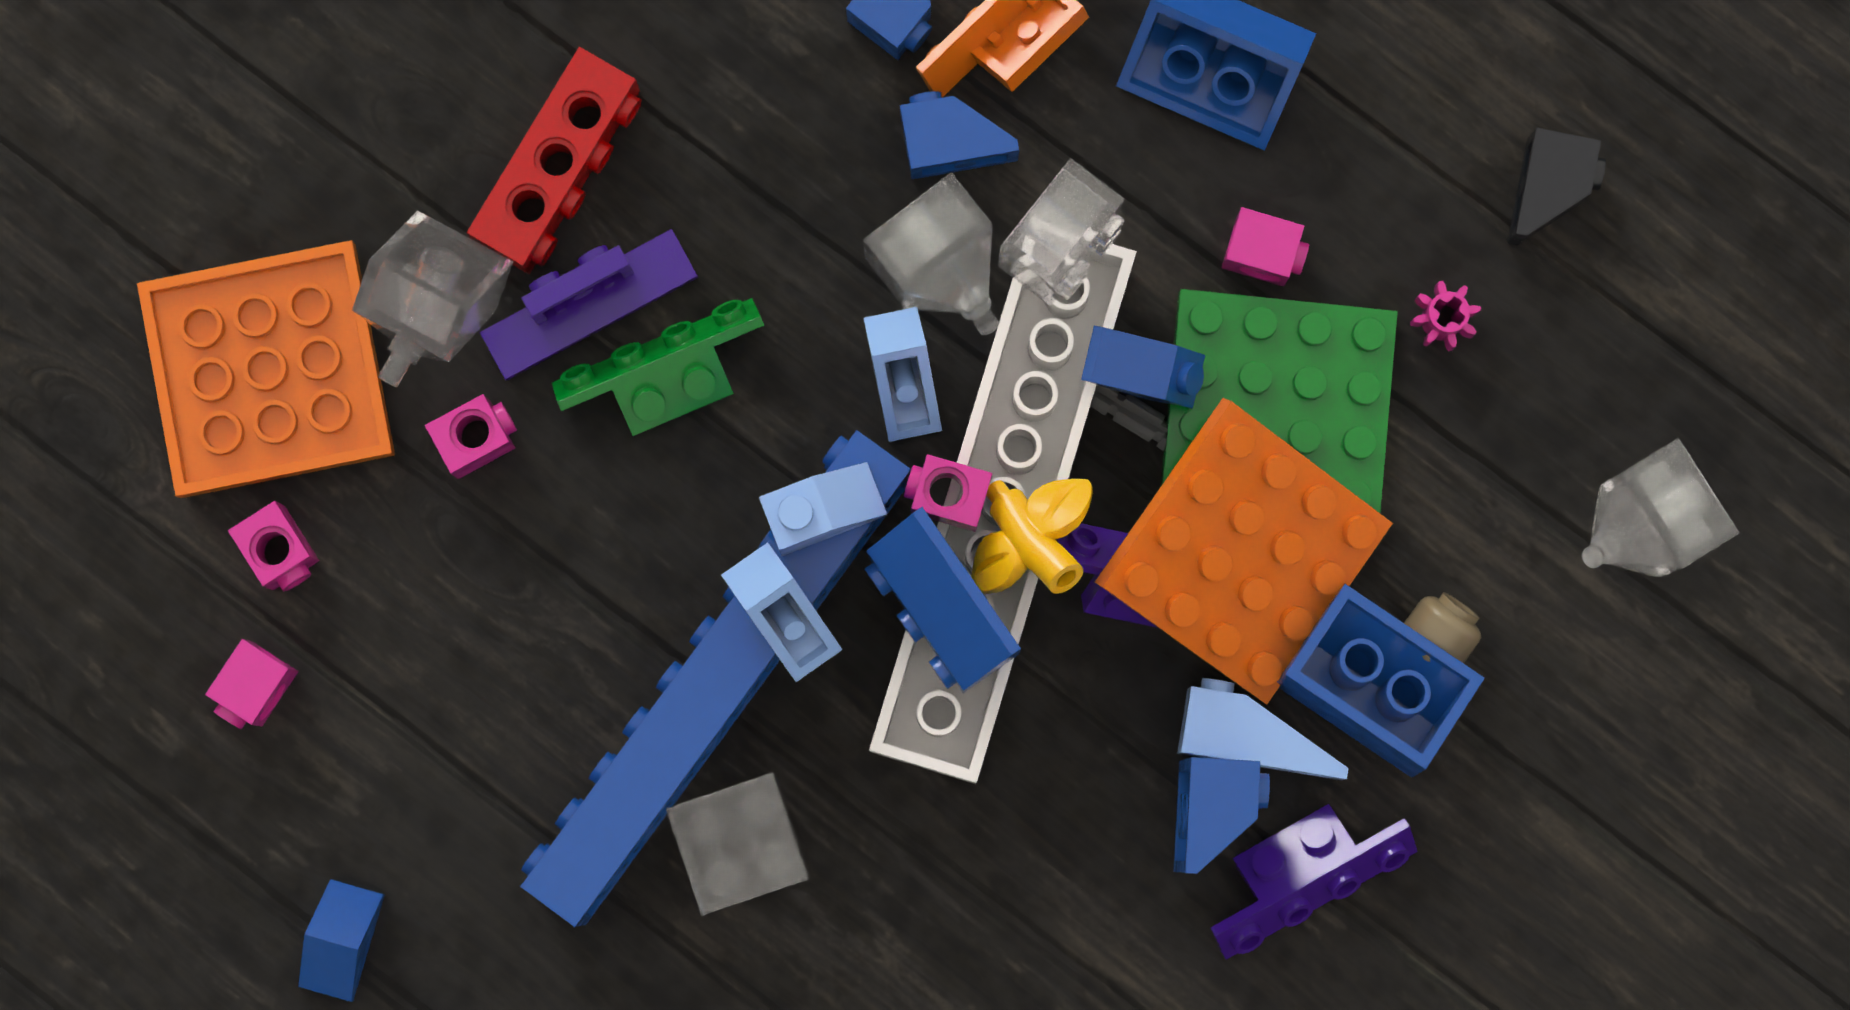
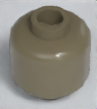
(1446, 624)

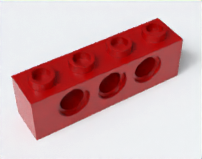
(582, 84)

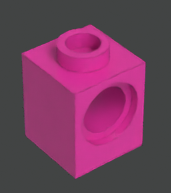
(1265, 247)
(448, 431)
(973, 482)
(255, 533)
(250, 685)

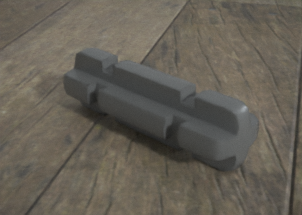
(1131, 414)

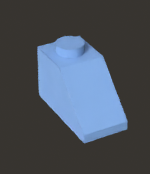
(903, 374)
(822, 507)
(781, 612)

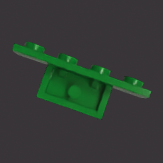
(665, 374)

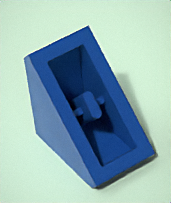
(339, 940)

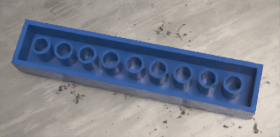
(689, 718)

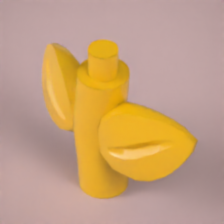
(1030, 535)

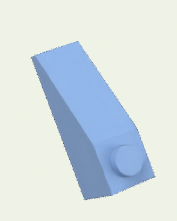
(1238, 728)

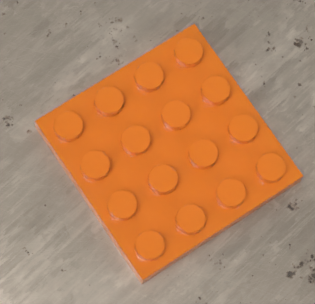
(264, 369)
(1243, 550)

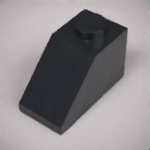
(1554, 179)

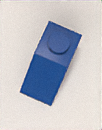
(892, 23)
(951, 137)
(1143, 367)

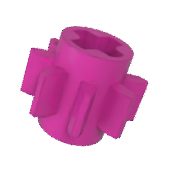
(1460, 316)

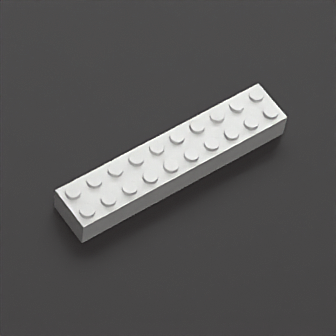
(1027, 436)

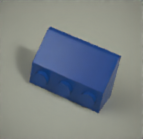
(1217, 64)
(940, 602)
(1374, 685)
(1214, 807)

